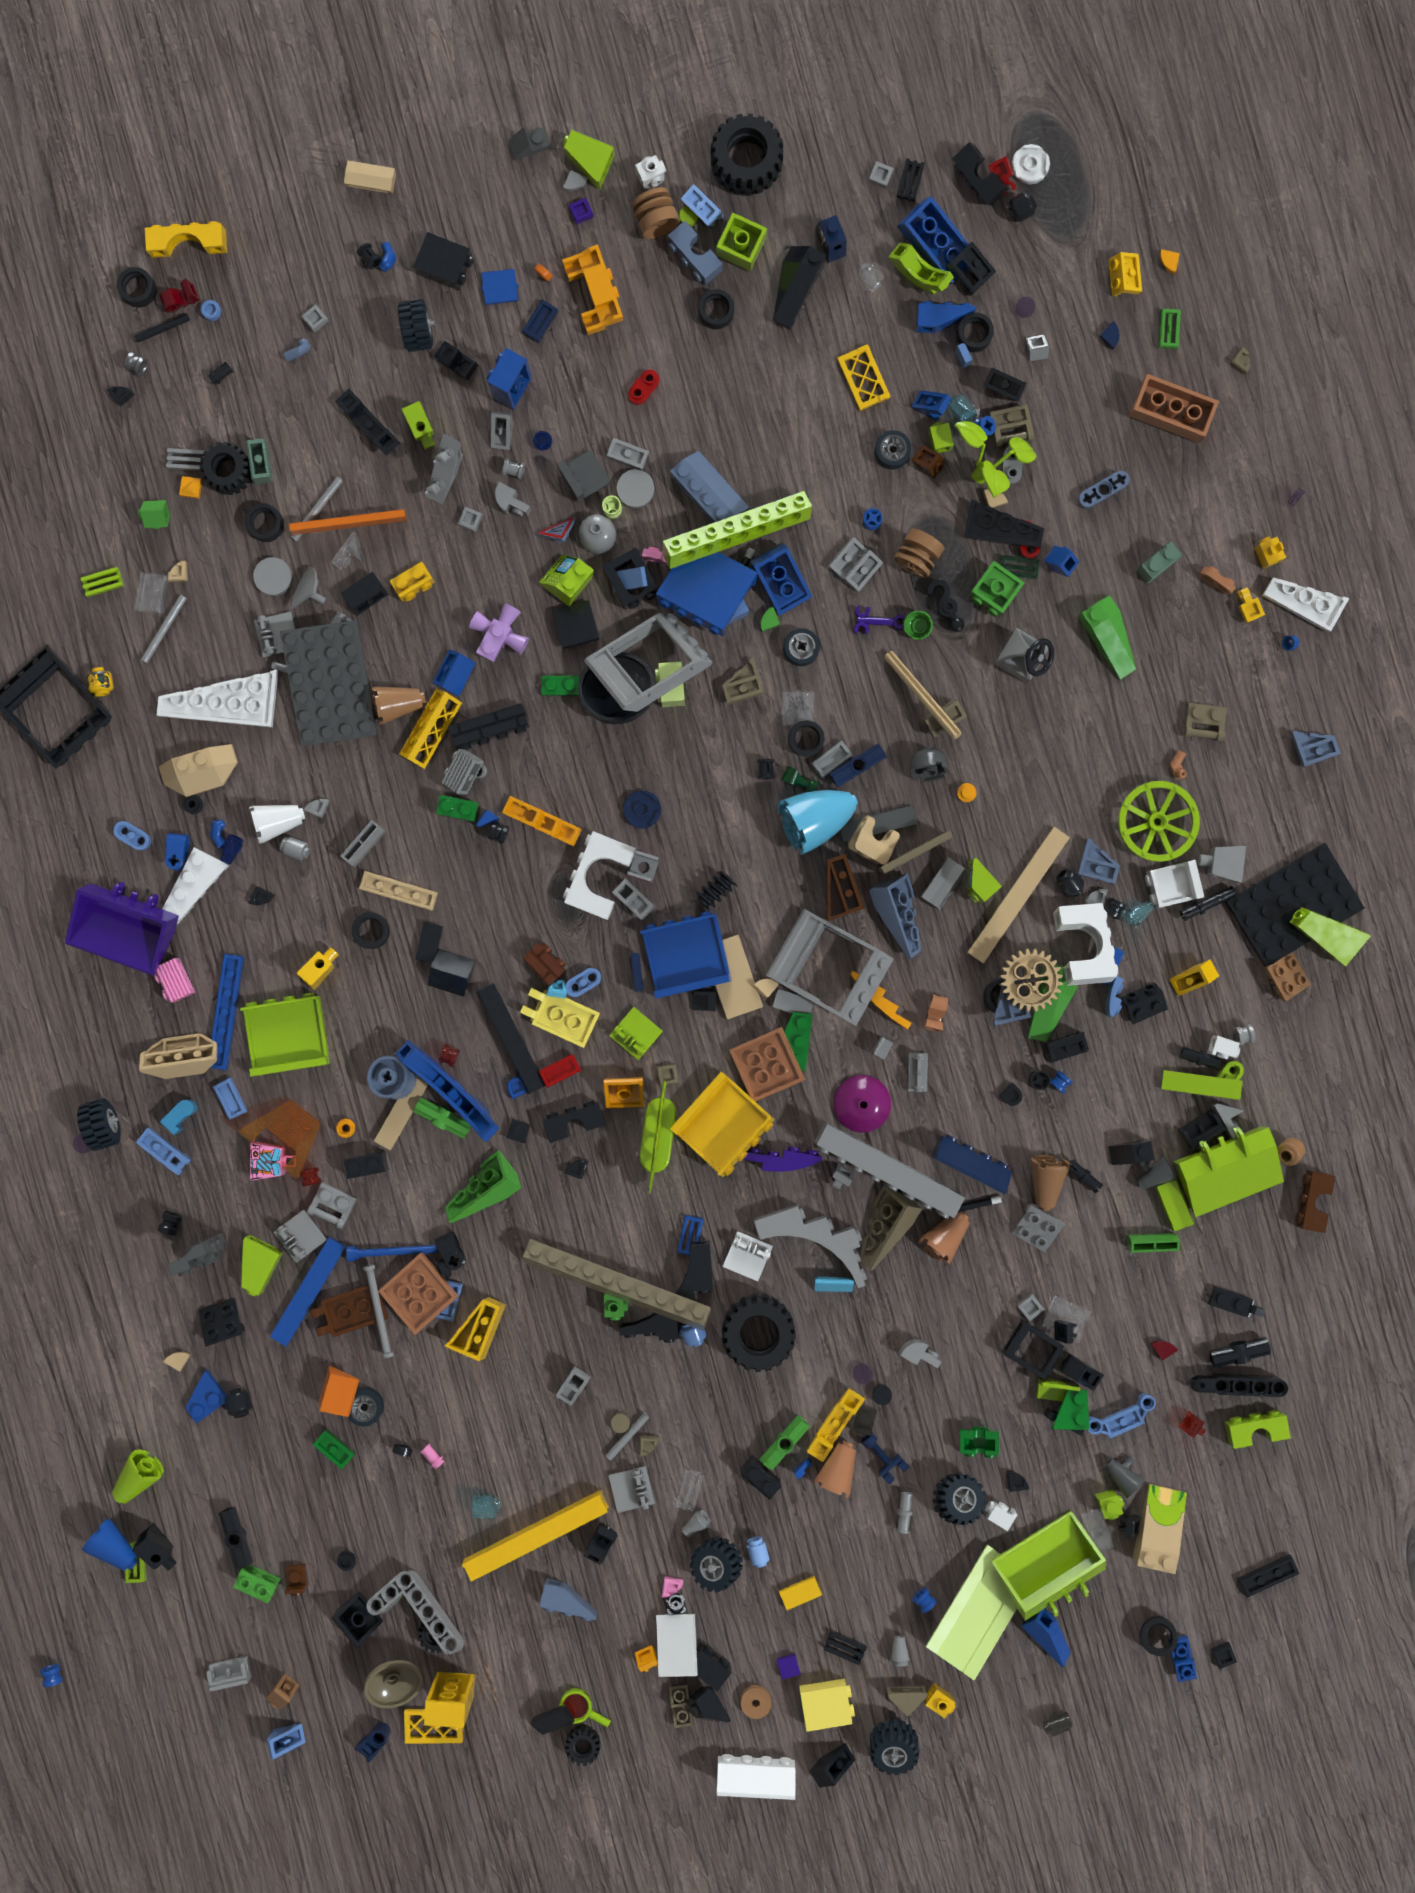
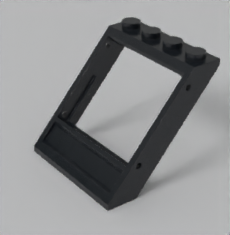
(27, 681)

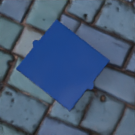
(499, 286)

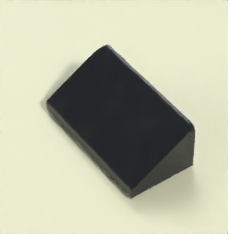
(552, 1719)

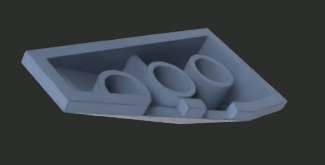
(894, 905)

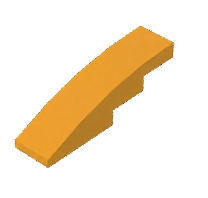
(541, 821)
(885, 1005)

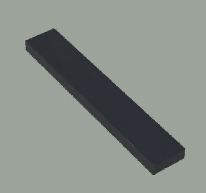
(510, 1038)

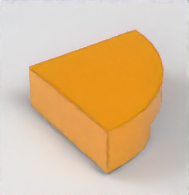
(1169, 260)

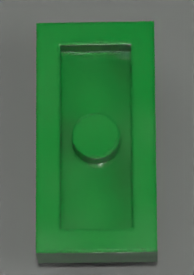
(560, 685)
(334, 1449)

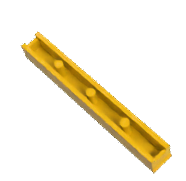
(535, 1535)

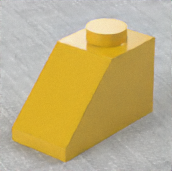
(1194, 977)

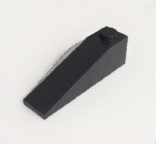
(796, 280)

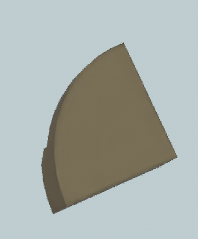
(1241, 361)
(648, 1444)

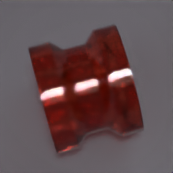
(449, 1055)
(310, 1176)

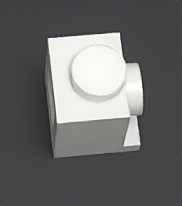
(1223, 1047)
(1000, 1514)

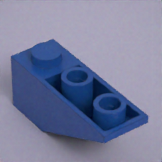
(936, 317)
(1047, 1633)

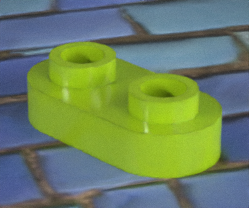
(1224, 1072)

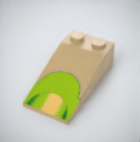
(1160, 1529)

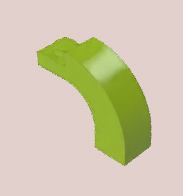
(918, 271)

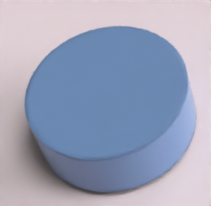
(211, 310)

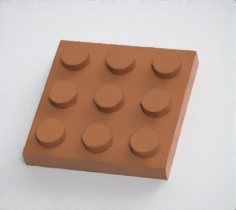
(767, 1064)
(418, 1293)

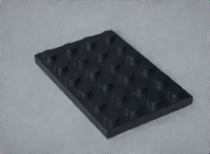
(1269, 905)

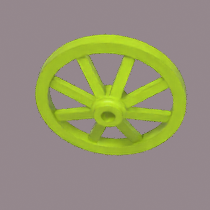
(1163, 821)

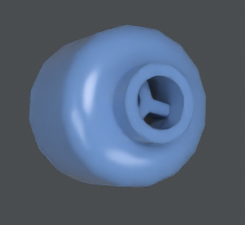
(691, 1335)

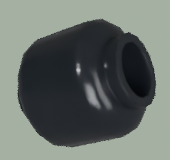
(1022, 207)
(1069, 883)
(238, 1403)

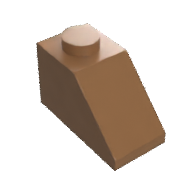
(282, 1692)

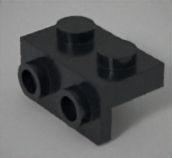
(1144, 1003)

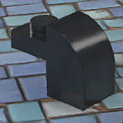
(600, 1544)

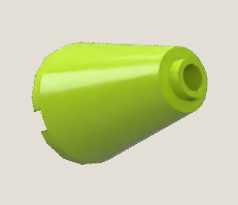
(137, 1475)

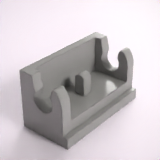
(229, 1673)

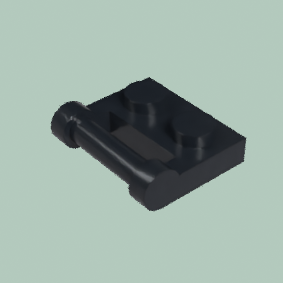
(976, 265)

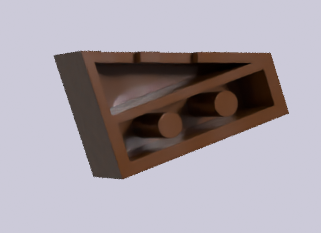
(841, 889)

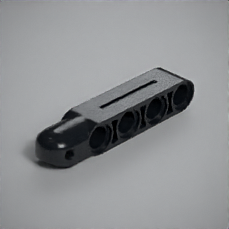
(1207, 1384)

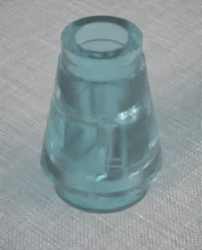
(1137, 914)

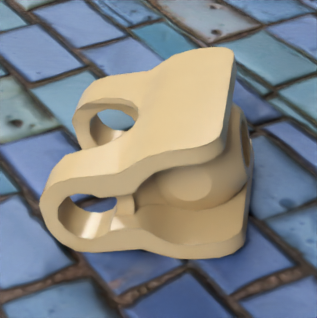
(868, 847)

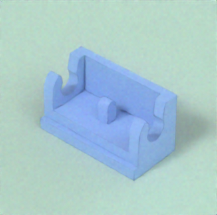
(702, 206)

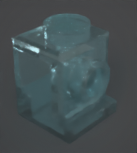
(485, 1506)

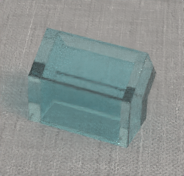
(962, 408)

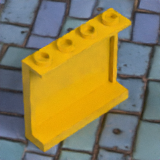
(723, 1124)

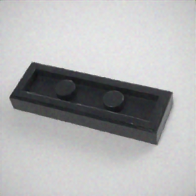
(1268, 1575)

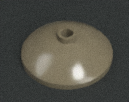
(393, 1684)

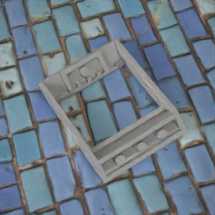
(620, 683)
(798, 949)

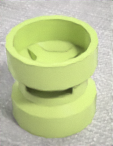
(609, 504)

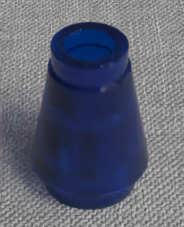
(231, 848)

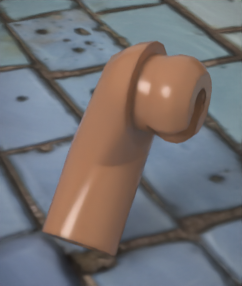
(1176, 767)

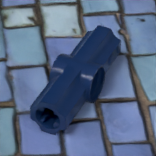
(868, 759)

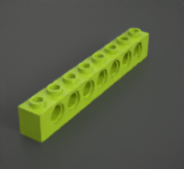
(736, 529)

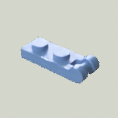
(163, 1150)

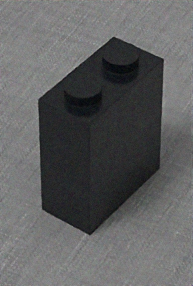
(443, 261)

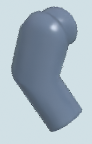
(296, 352)

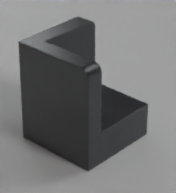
(704, 1000)

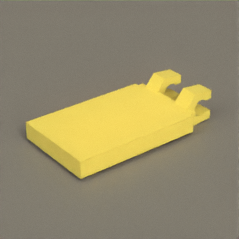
(562, 1017)

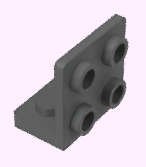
(584, 475)

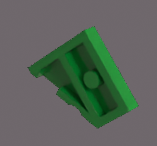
(1073, 1412)

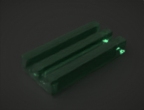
(1023, 568)

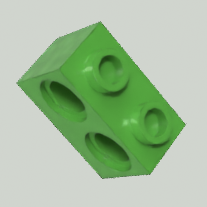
(257, 1583)

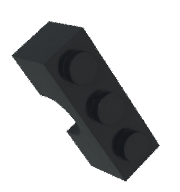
(967, 162)
(557, 1125)

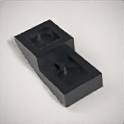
(456, 361)

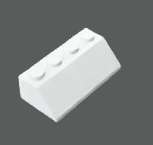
(756, 1777)

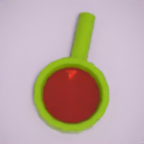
(581, 1706)

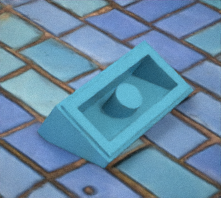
(833, 1284)

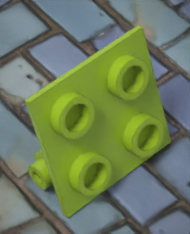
(636, 1033)

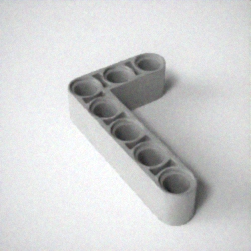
(420, 1607)

